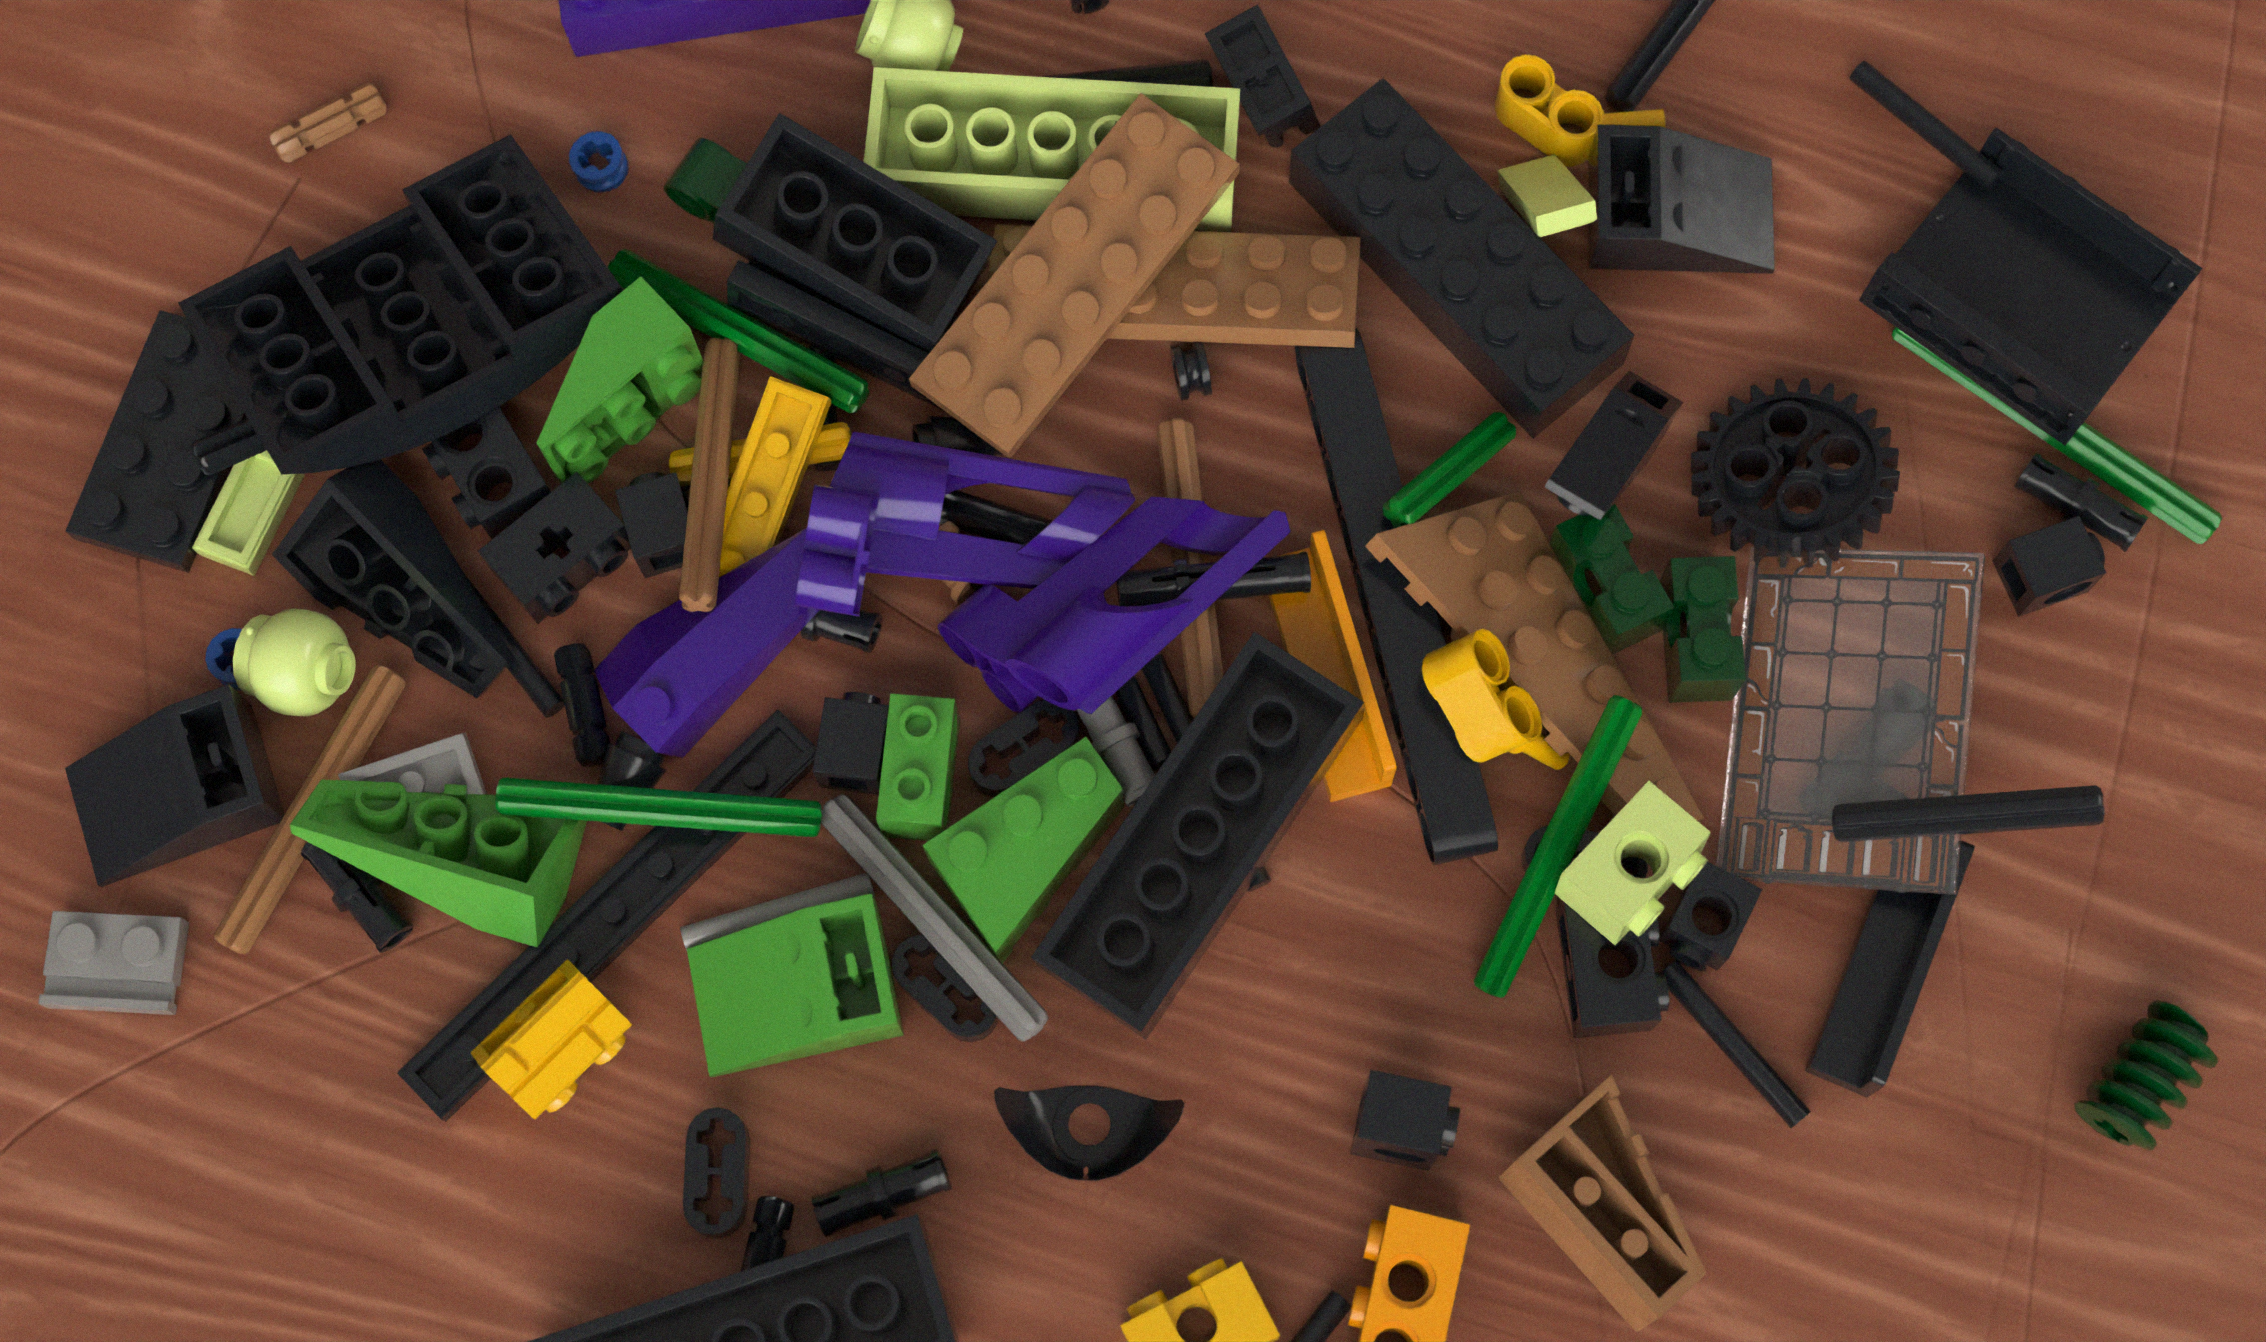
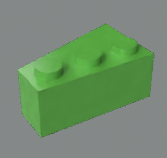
(1025, 843)

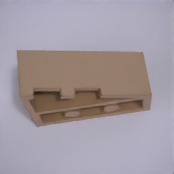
(1606, 1209)

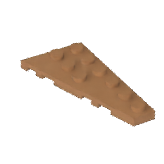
(1499, 574)

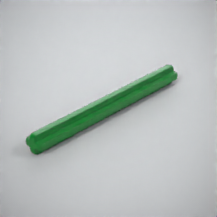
(2103, 459)

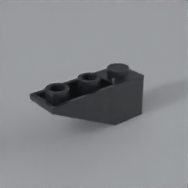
(1613, 446)

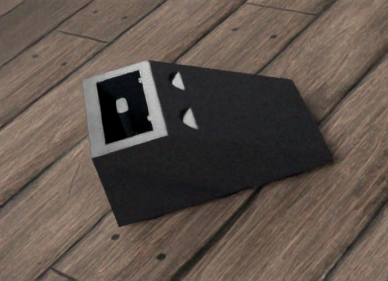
(1678, 203)
(174, 786)

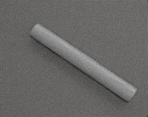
(731, 922)

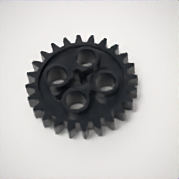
(1840, 498)

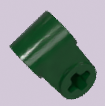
(704, 179)

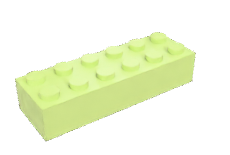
(1017, 140)

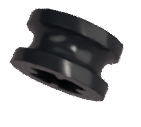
(1191, 370)

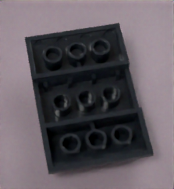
(407, 318)

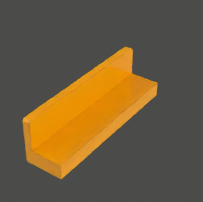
(1322, 636)

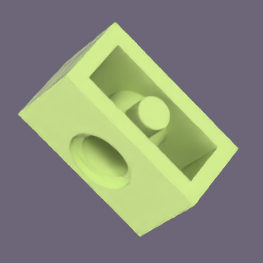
(1645, 828)

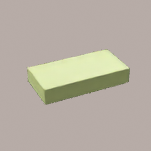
(1547, 195)
(247, 514)

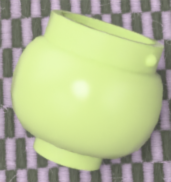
(909, 34)
(294, 661)

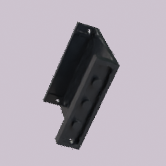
(2031, 287)

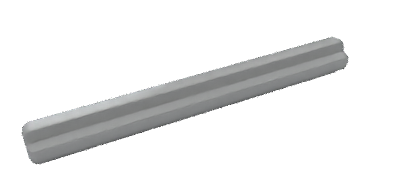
(934, 918)

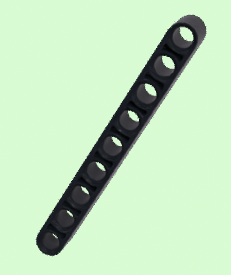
(1361, 478)

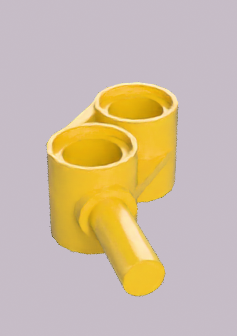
(1540, 117)
(1484, 719)

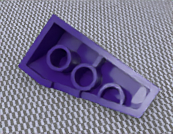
(689, 667)

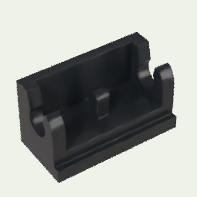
(1263, 74)

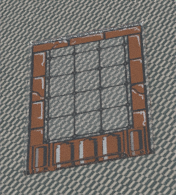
(1847, 700)

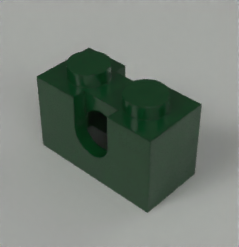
(1630, 602)
(1710, 659)

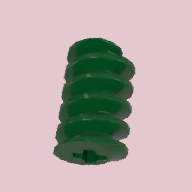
(2147, 1076)

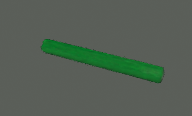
(753, 337)
(658, 807)
(1558, 846)

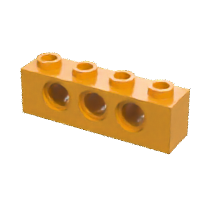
(1433, 1248)

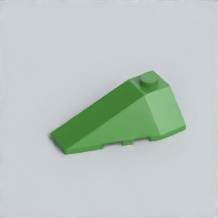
(449, 851)

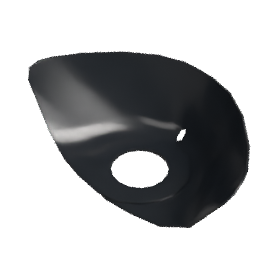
(1042, 1128)

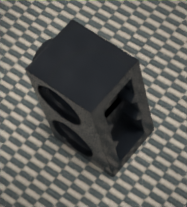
(493, 461)

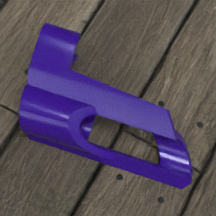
(888, 512)
(1074, 644)

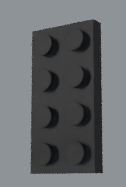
(145, 484)

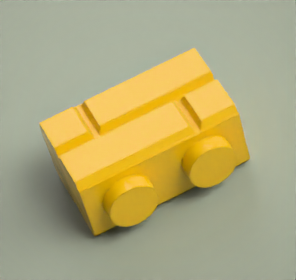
(552, 1041)

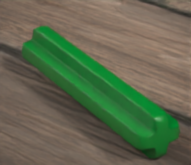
(1449, 470)

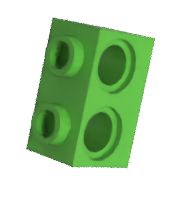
(918, 767)

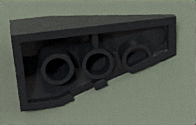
(383, 559)

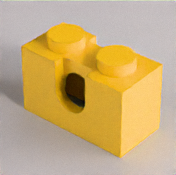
(1218, 1289)

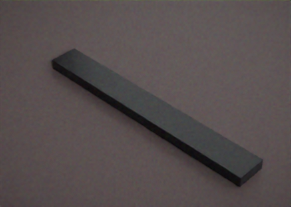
(609, 913)

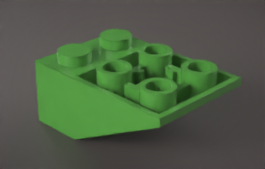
(622, 379)
(795, 987)

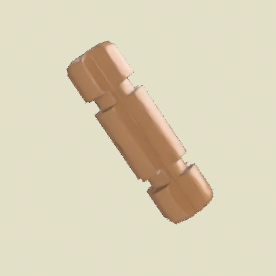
(327, 122)

